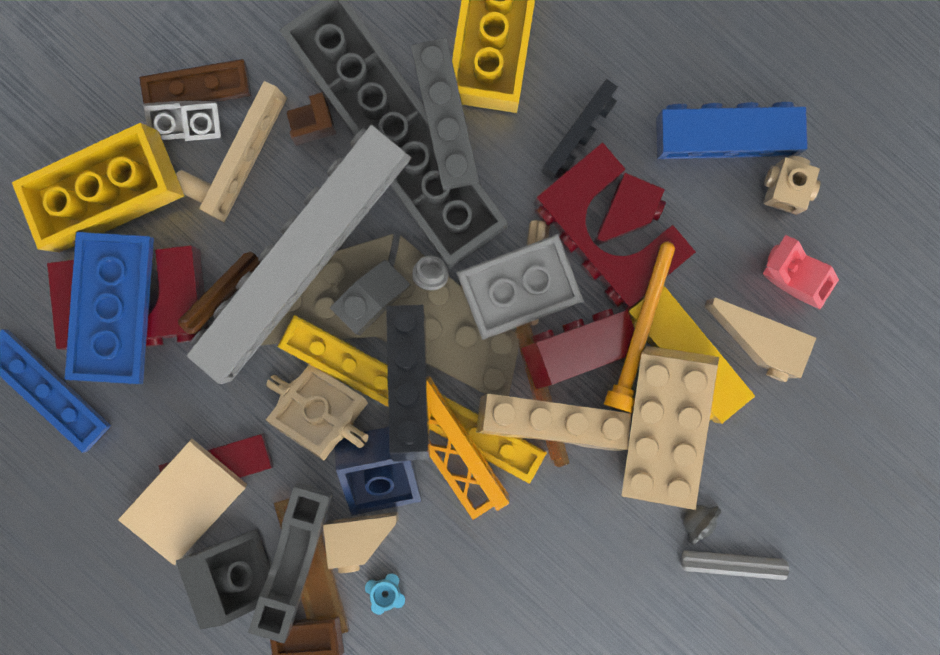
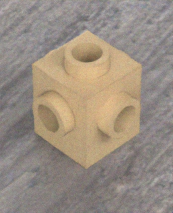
(791, 184)

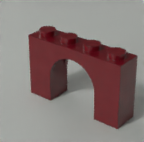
(566, 207)
(179, 288)

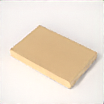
(182, 501)

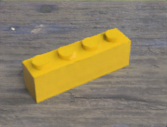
(677, 331)

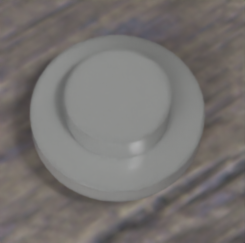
(430, 273)

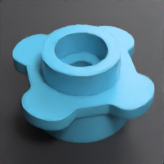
(381, 603)

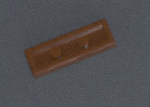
(201, 83)

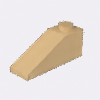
(767, 342)

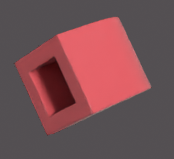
(799, 273)

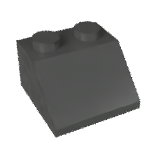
(225, 579)

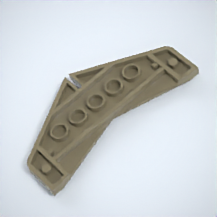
(450, 327)

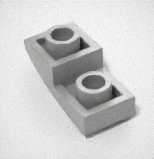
(184, 119)

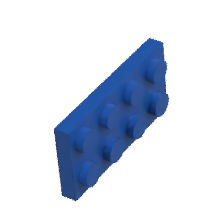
(109, 308)

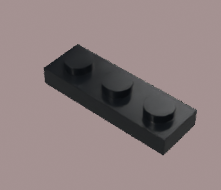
(581, 130)

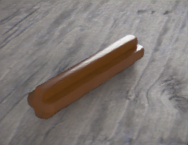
(219, 292)

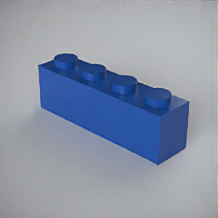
(731, 131)

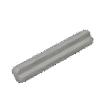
(734, 565)

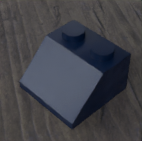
(371, 477)

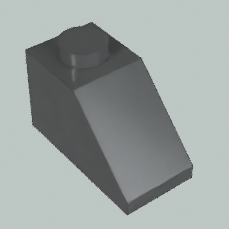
(369, 297)

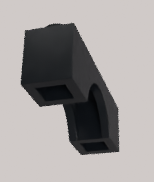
(407, 383)

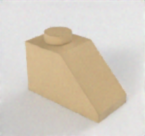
(355, 539)

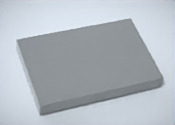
(520, 286)

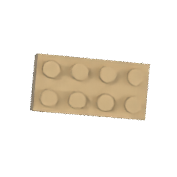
(669, 426)

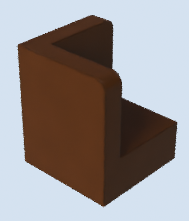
(311, 121)

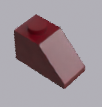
(630, 209)

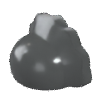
(700, 522)

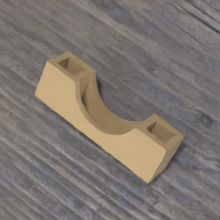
(553, 422)

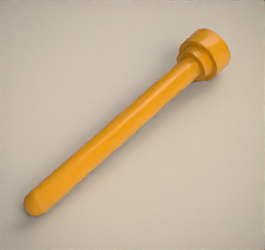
(621, 395)

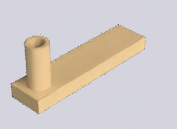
(222, 193)

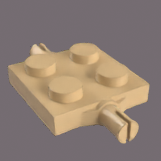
(317, 411)

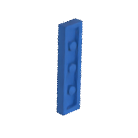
(49, 394)

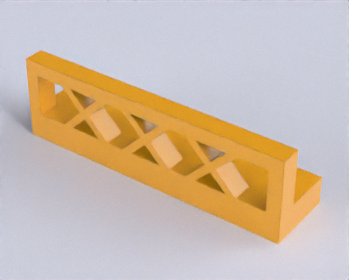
(468, 451)

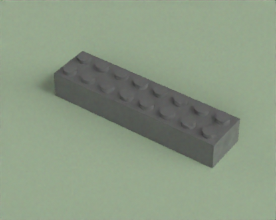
(371, 91)

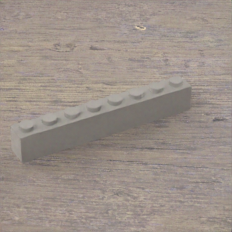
(298, 255)

